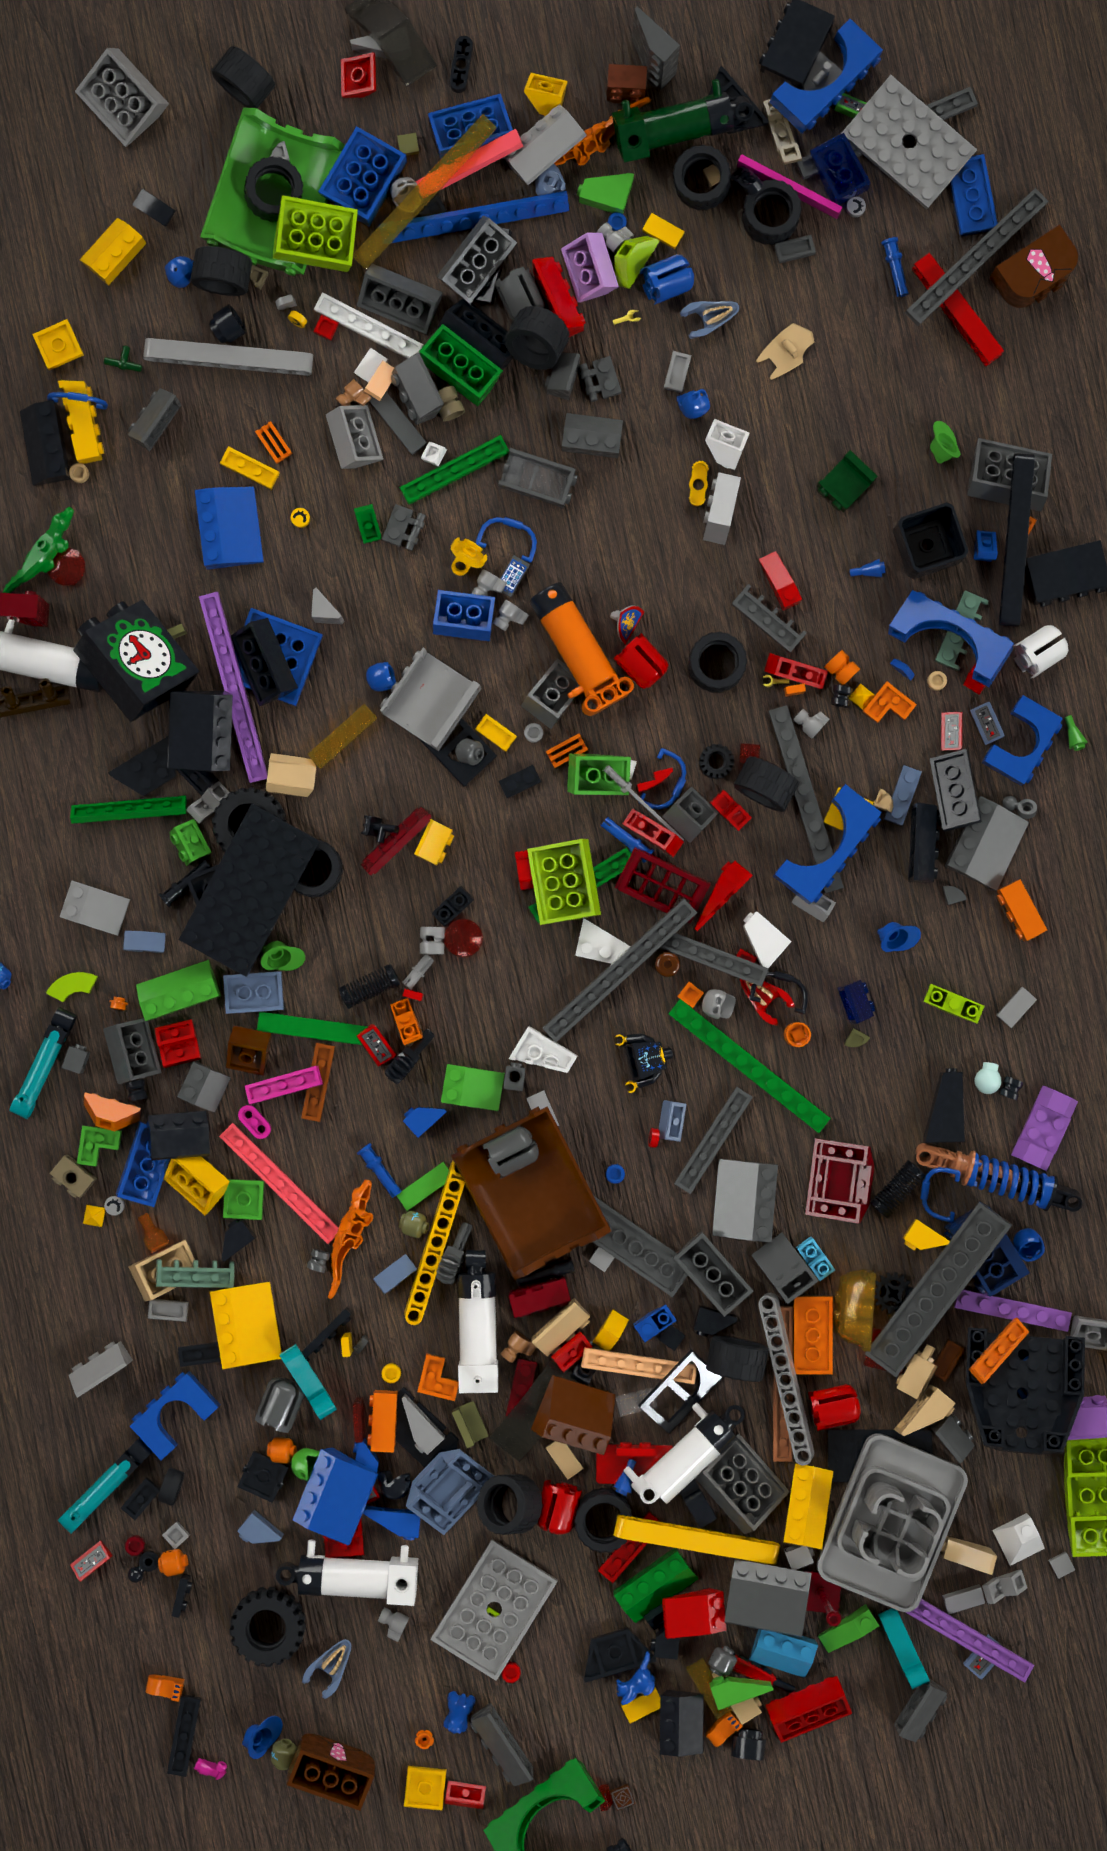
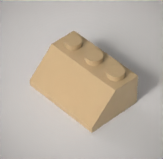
(561, 1328)

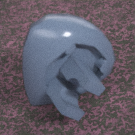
(550, 181)

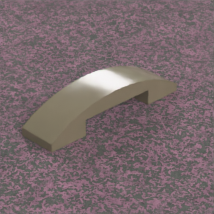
(782, 135)

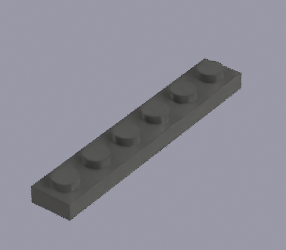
(716, 959)
(713, 1140)

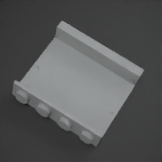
(435, 707)

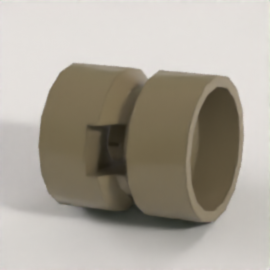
(452, 407)

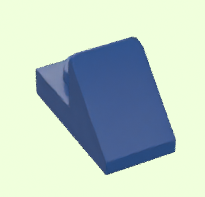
(985, 546)

